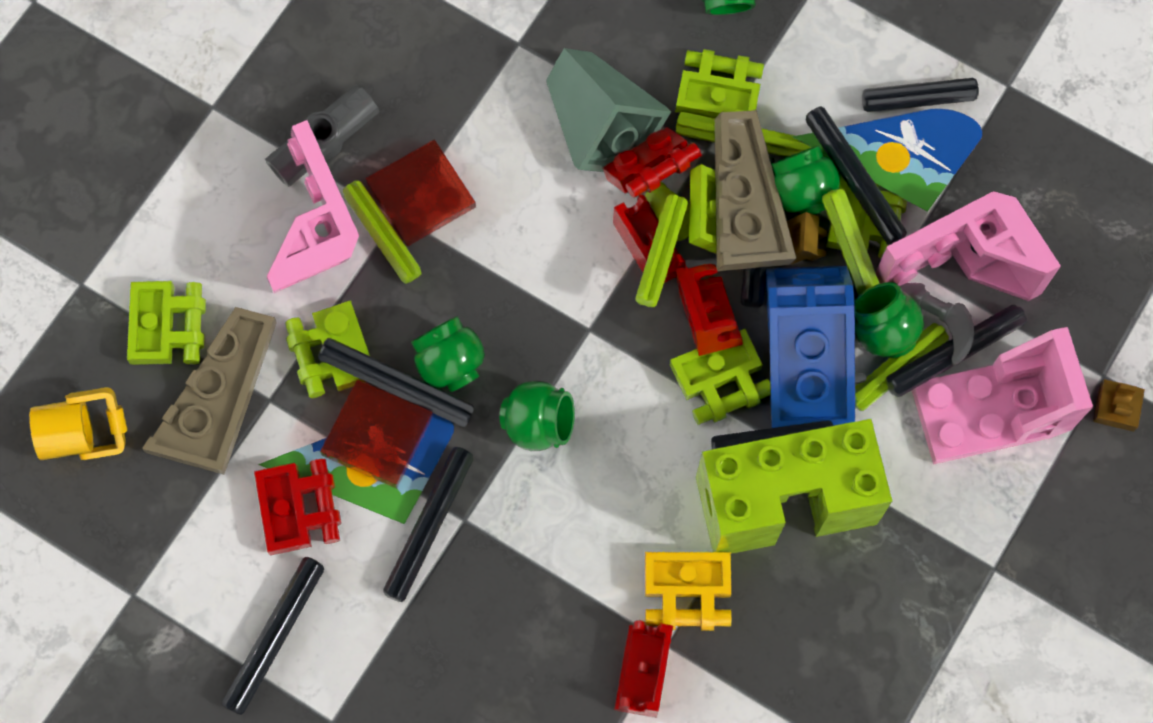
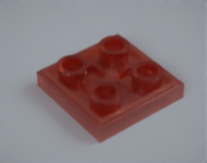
(421, 192)
(376, 434)

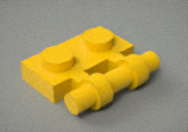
(688, 575)

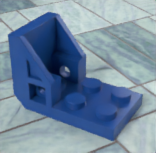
(811, 345)

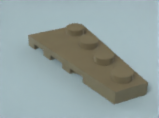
(748, 205)
(212, 406)

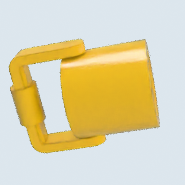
(67, 429)

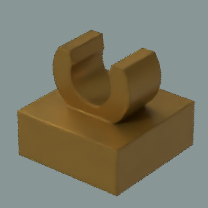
(805, 235)
(1119, 405)

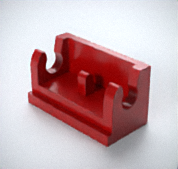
(637, 229)
(707, 309)
(643, 669)

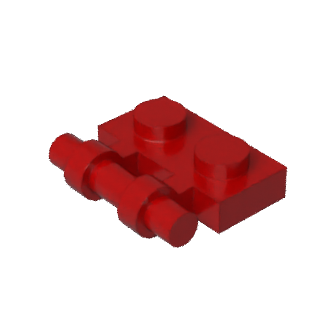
(651, 162)
(284, 511)

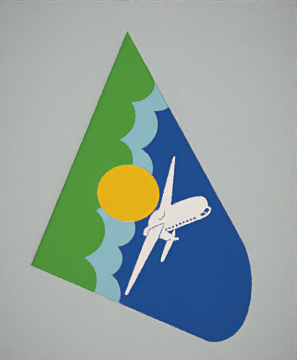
(911, 151)
(370, 492)

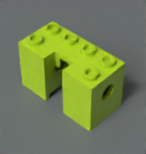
(748, 482)

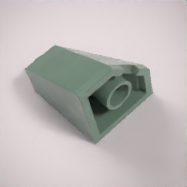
(600, 109)

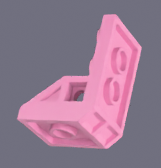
(1007, 246)
(303, 250)
(1014, 402)

